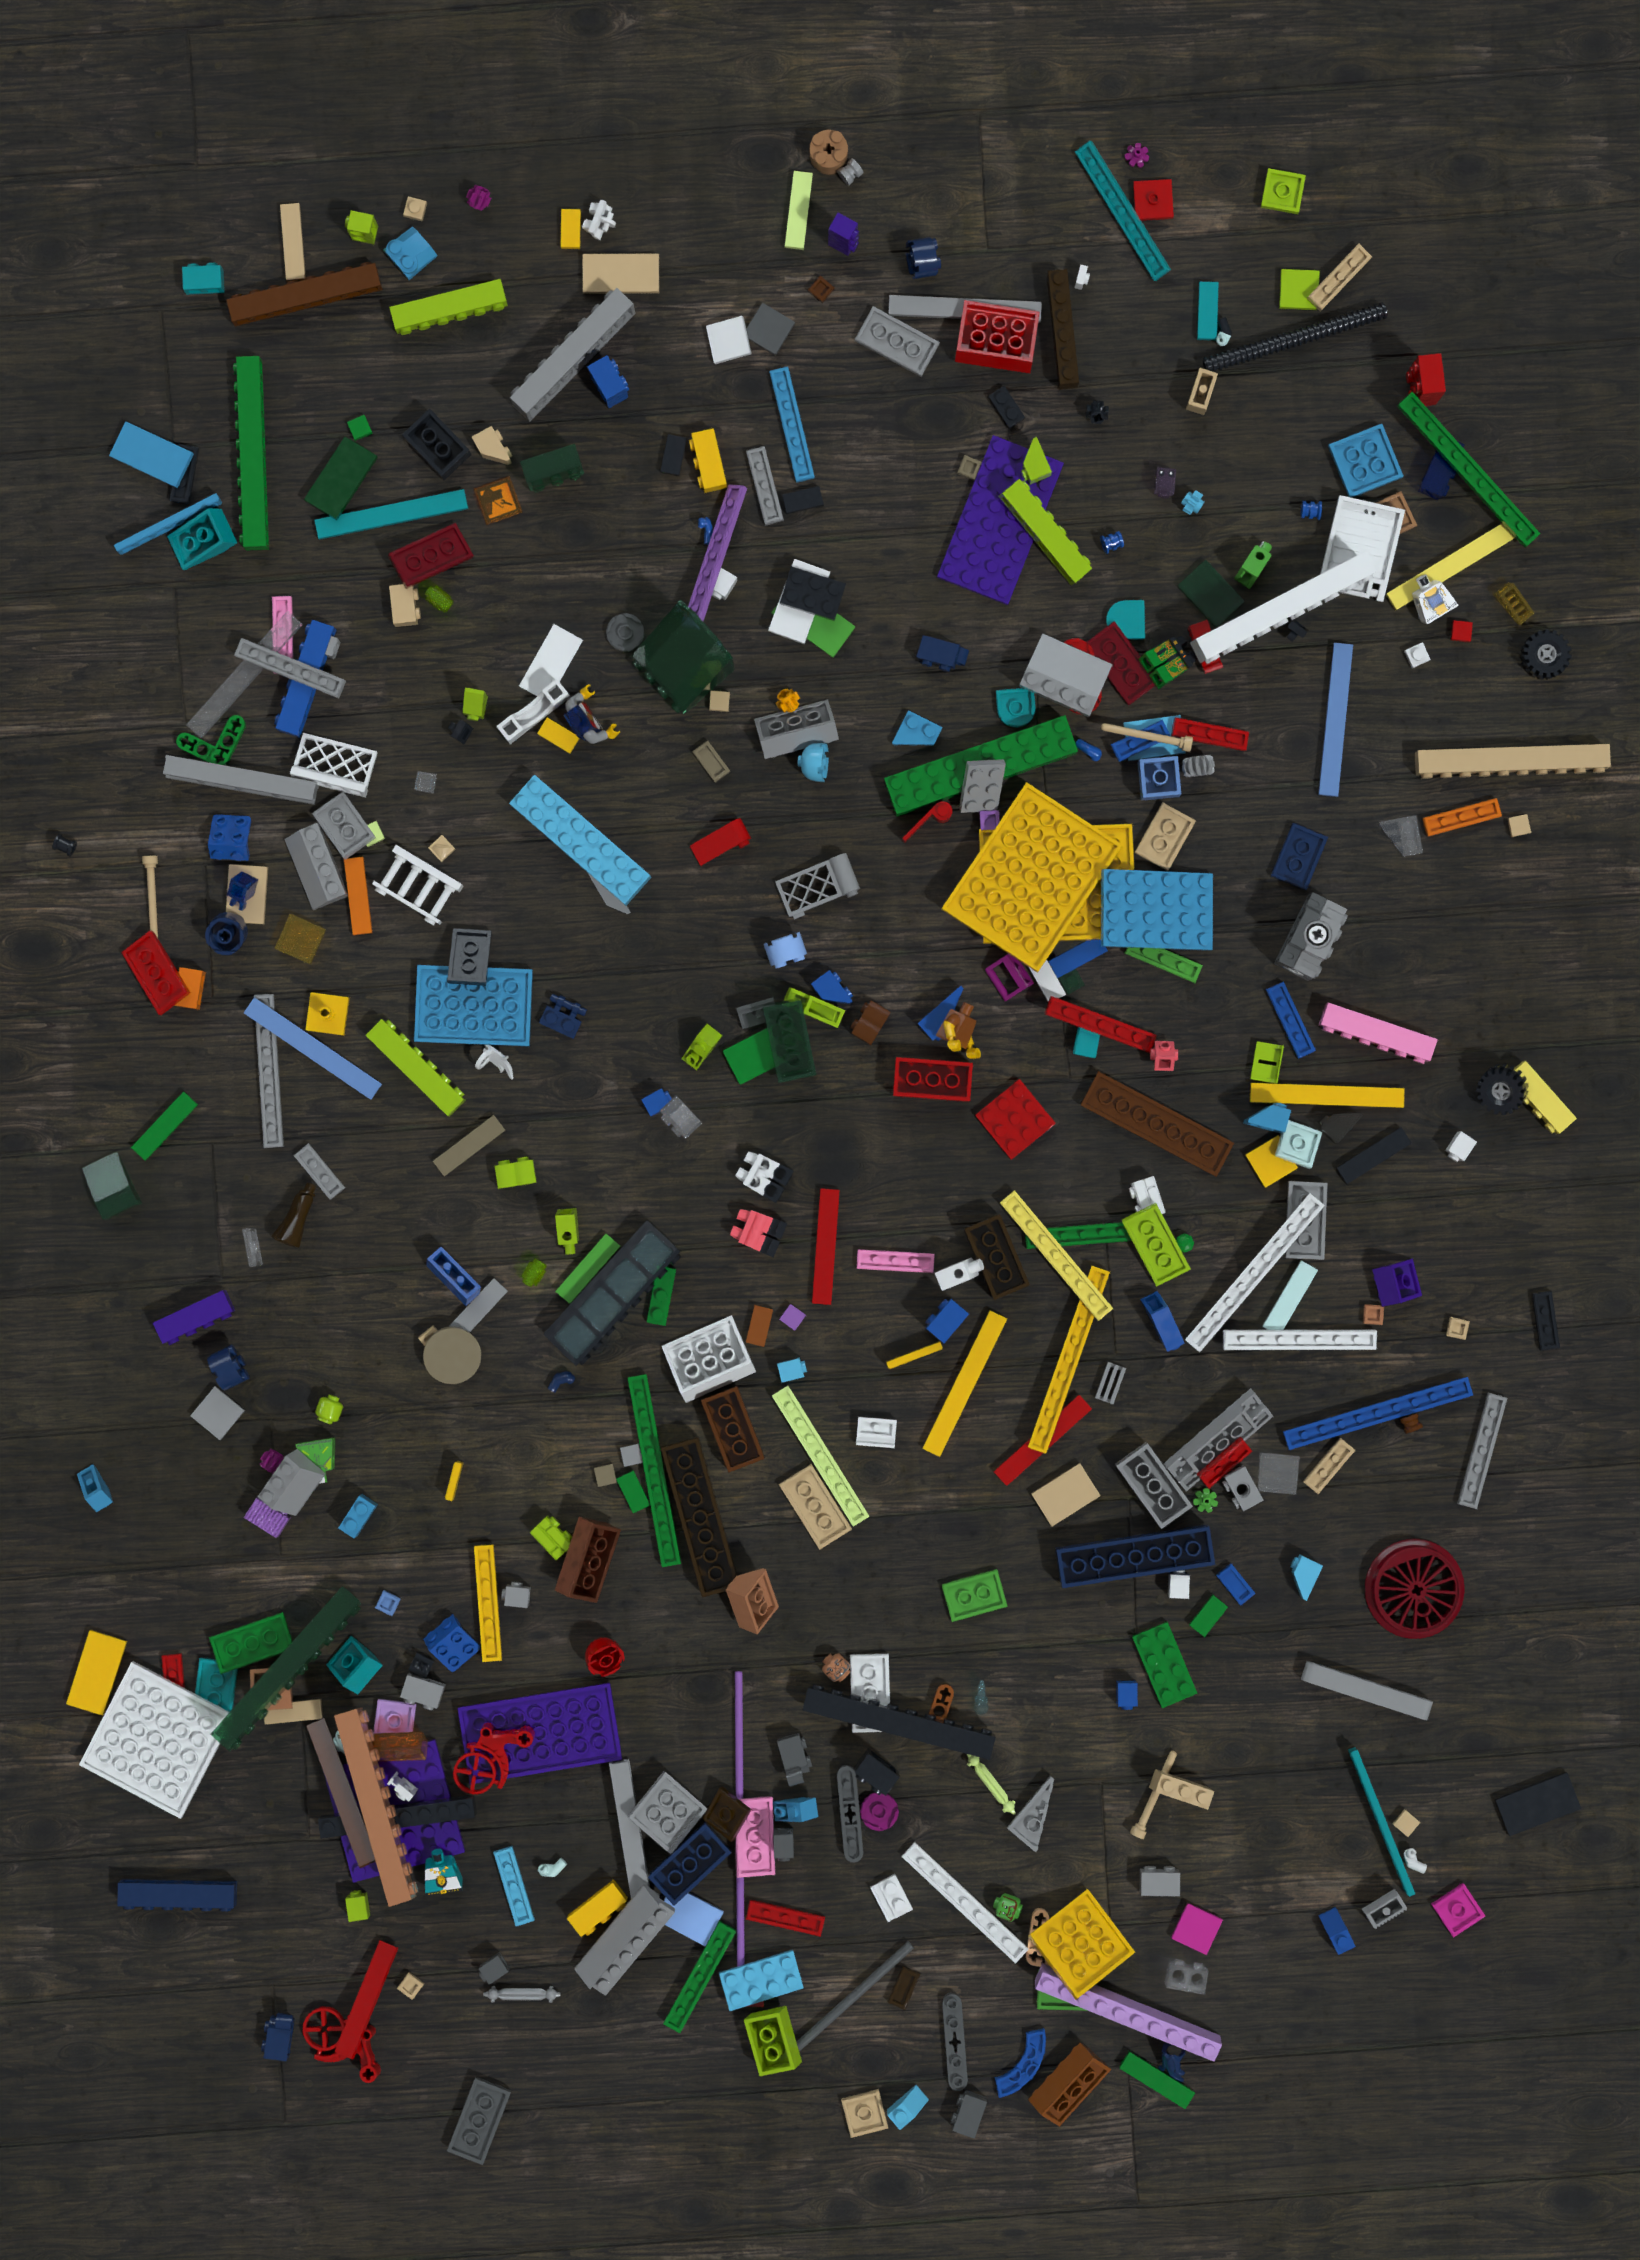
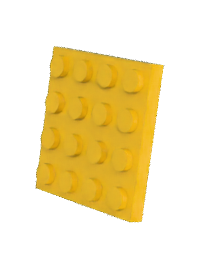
(1081, 1944)

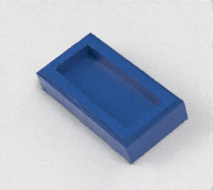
(1235, 1584)

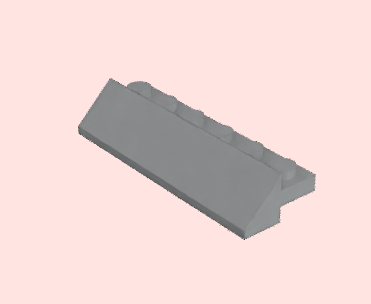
(1237, 1421)
(624, 1940)

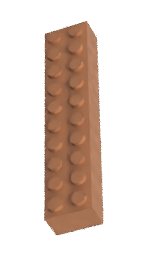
(375, 1806)

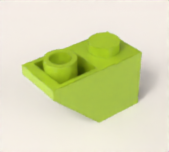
(701, 1046)

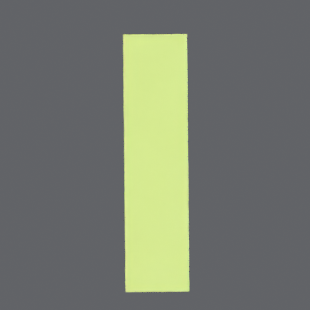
(798, 210)

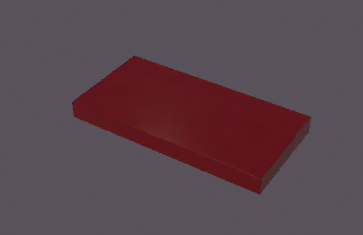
(430, 555)
(1127, 671)

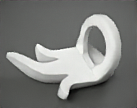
(497, 1058)

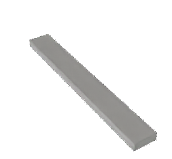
(946, 307)
(269, 1081)

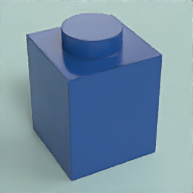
(656, 1101)
(1126, 1694)

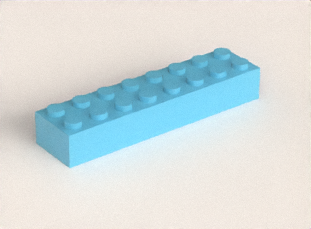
(580, 840)

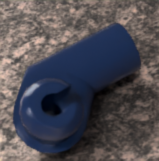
(561, 1378)

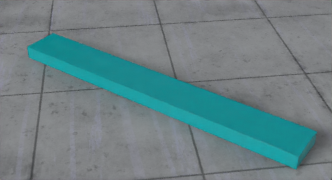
(1122, 210)
(392, 514)
(1381, 1821)

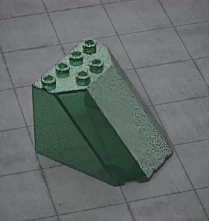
(683, 658)

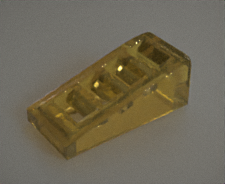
(1500, 595)

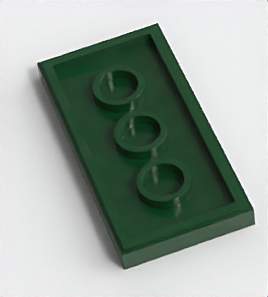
(340, 478)

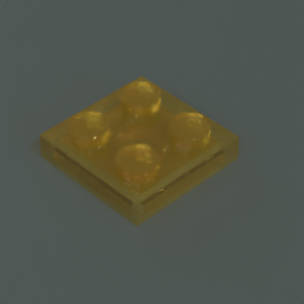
(300, 939)

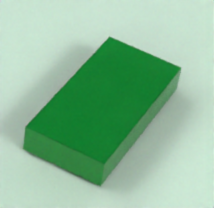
(633, 1491)
(1208, 1615)

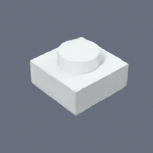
(1082, 277)
(1417, 655)

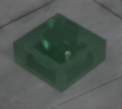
(1071, 981)

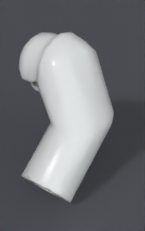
(1412, 1862)

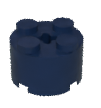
(922, 257)
(218, 939)
(228, 1367)

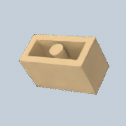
(1201, 391)
(404, 605)

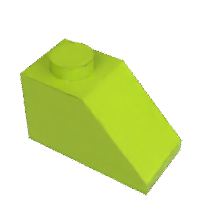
(1035, 464)
(474, 704)

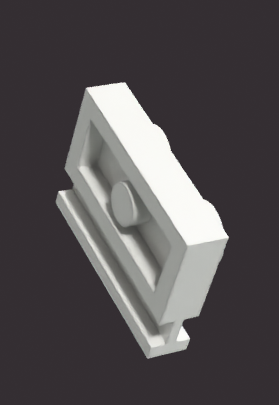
(876, 1432)
(403, 1787)
(891, 1897)

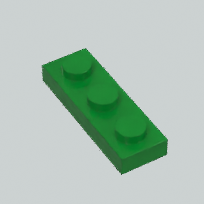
(661, 1298)

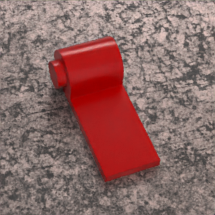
(940, 812)
(720, 841)

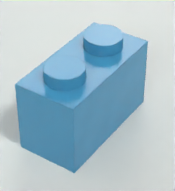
(358, 1516)

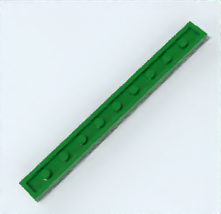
(1468, 469)
(654, 1470)

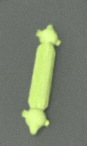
(991, 1784)

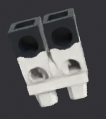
(759, 1174)

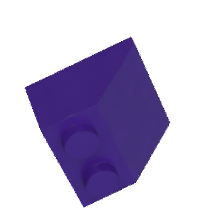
(1397, 1282)

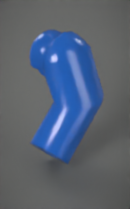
(708, 529)
(1092, 751)

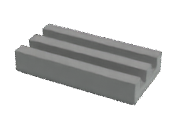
(1119, 1380)

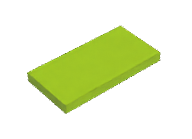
(1156, 1244)

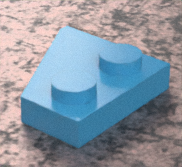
(916, 731)

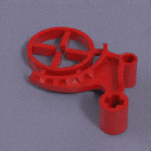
(494, 1744)
(364, 2049)

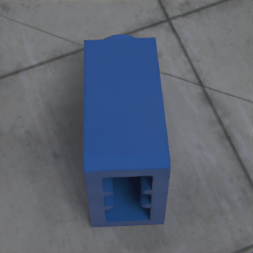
(1162, 1321)

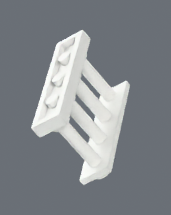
(417, 867)

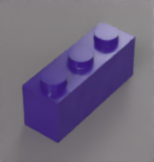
(843, 234)

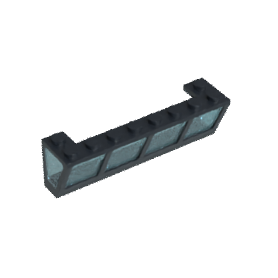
(612, 1293)

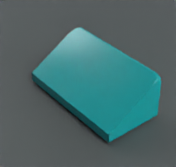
(1086, 1043)

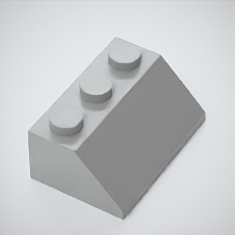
(291, 1484)

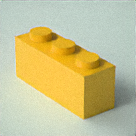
(708, 460)
(597, 1908)

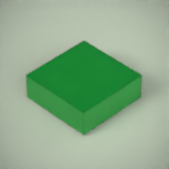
(359, 427)

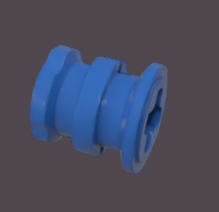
(1311, 510)
(1111, 542)

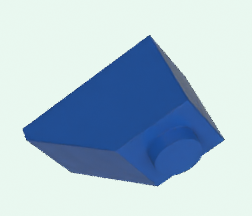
(1336, 1931)

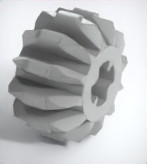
(1198, 766)

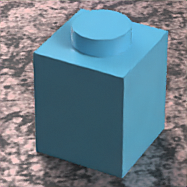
(791, 1369)

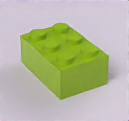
(772, 2041)

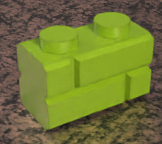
(552, 1537)

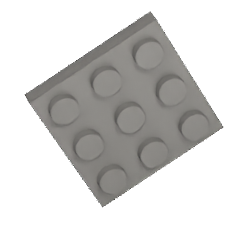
(667, 1812)

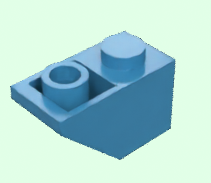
(795, 1809)

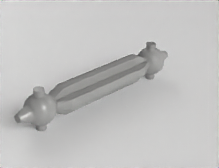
(522, 1994)

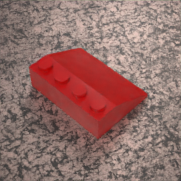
(997, 336)

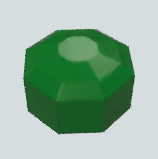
(1185, 1242)

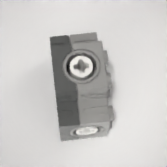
(1312, 937)

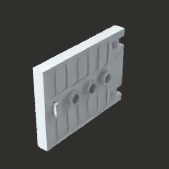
(1359, 530)

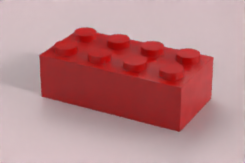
(932, 1079)

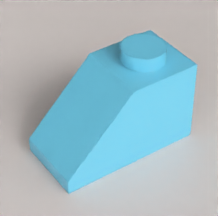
(1305, 1574)
(907, 2107)

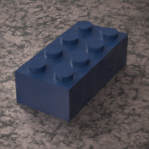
(689, 1863)

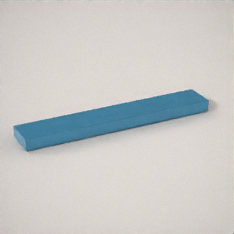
(792, 424)
(167, 524)

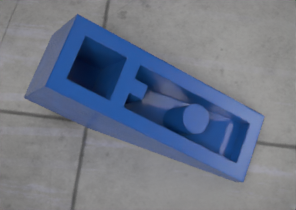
(931, 1023)

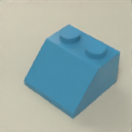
(1271, 1118)

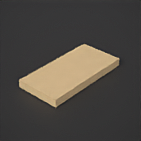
(623, 271)
(815, 1506)

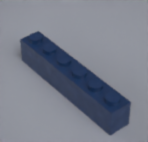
(177, 1893)

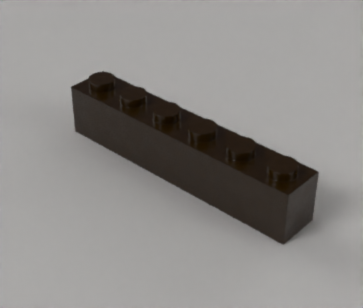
(1062, 329)

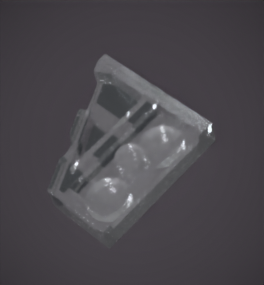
(1404, 835)

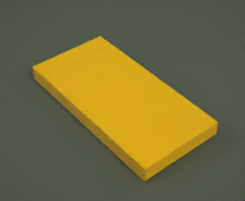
(96, 1672)

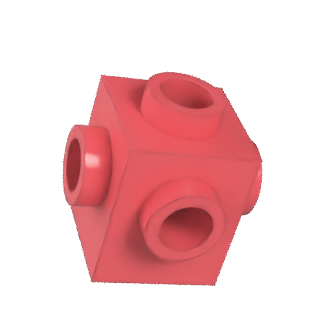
(1164, 1055)

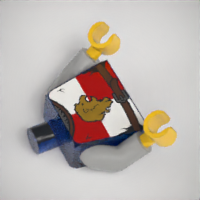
(583, 720)

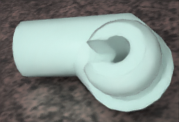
(552, 1870)

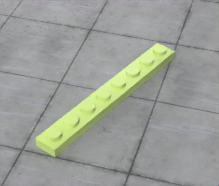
(820, 1455)

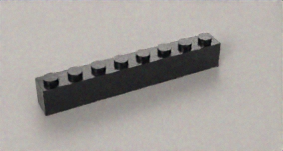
(411, 1814)

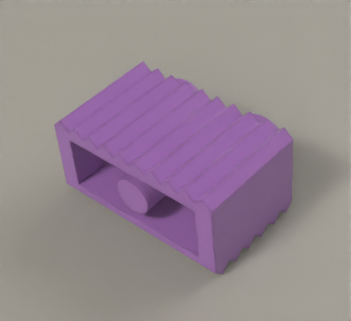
(266, 1518)

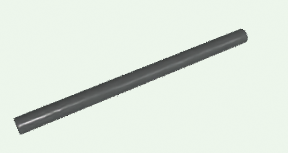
(854, 1995)

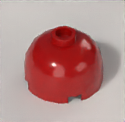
(604, 1656)

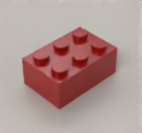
(1427, 378)

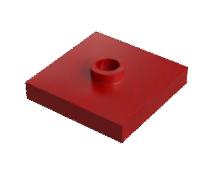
(1153, 199)

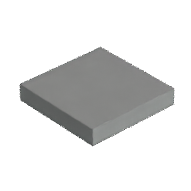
(217, 1413)

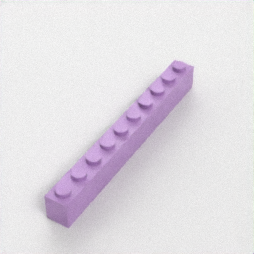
(1134, 2015)

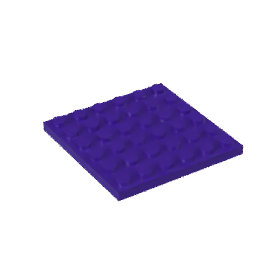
(421, 1839)

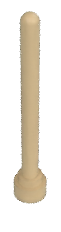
(1183, 742)
(150, 863)
(1139, 1828)

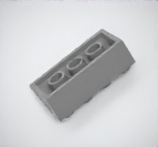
(796, 730)
(316, 866)

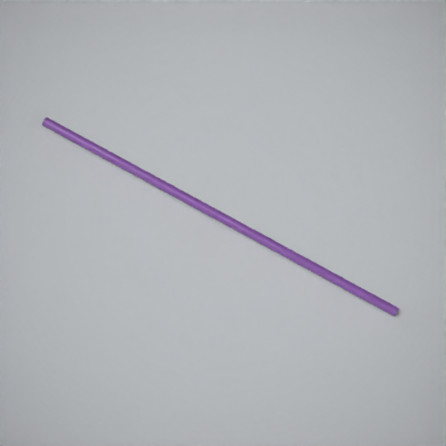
(739, 1794)

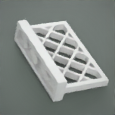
(328, 780)

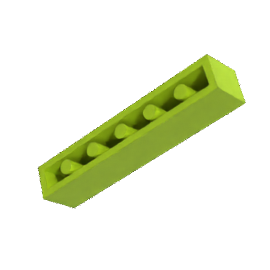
(448, 306)
(1045, 532)
(412, 1064)

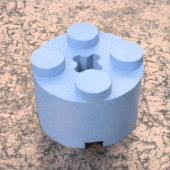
(785, 949)

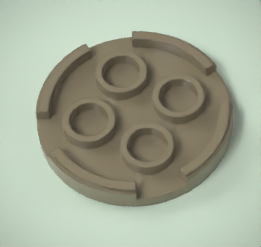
(452, 1355)

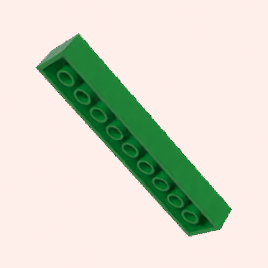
(945, 776)

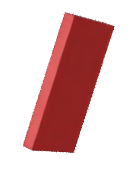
(155, 972)

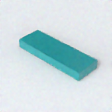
(1207, 311)

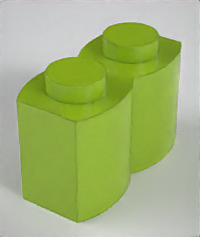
(515, 1173)

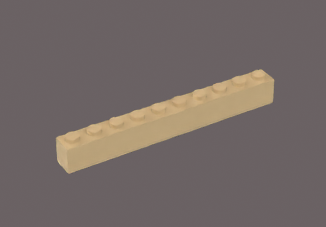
(1512, 759)

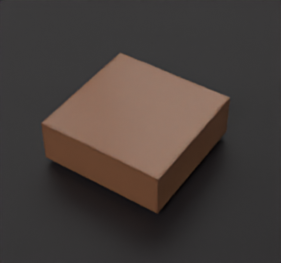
(1373, 1314)

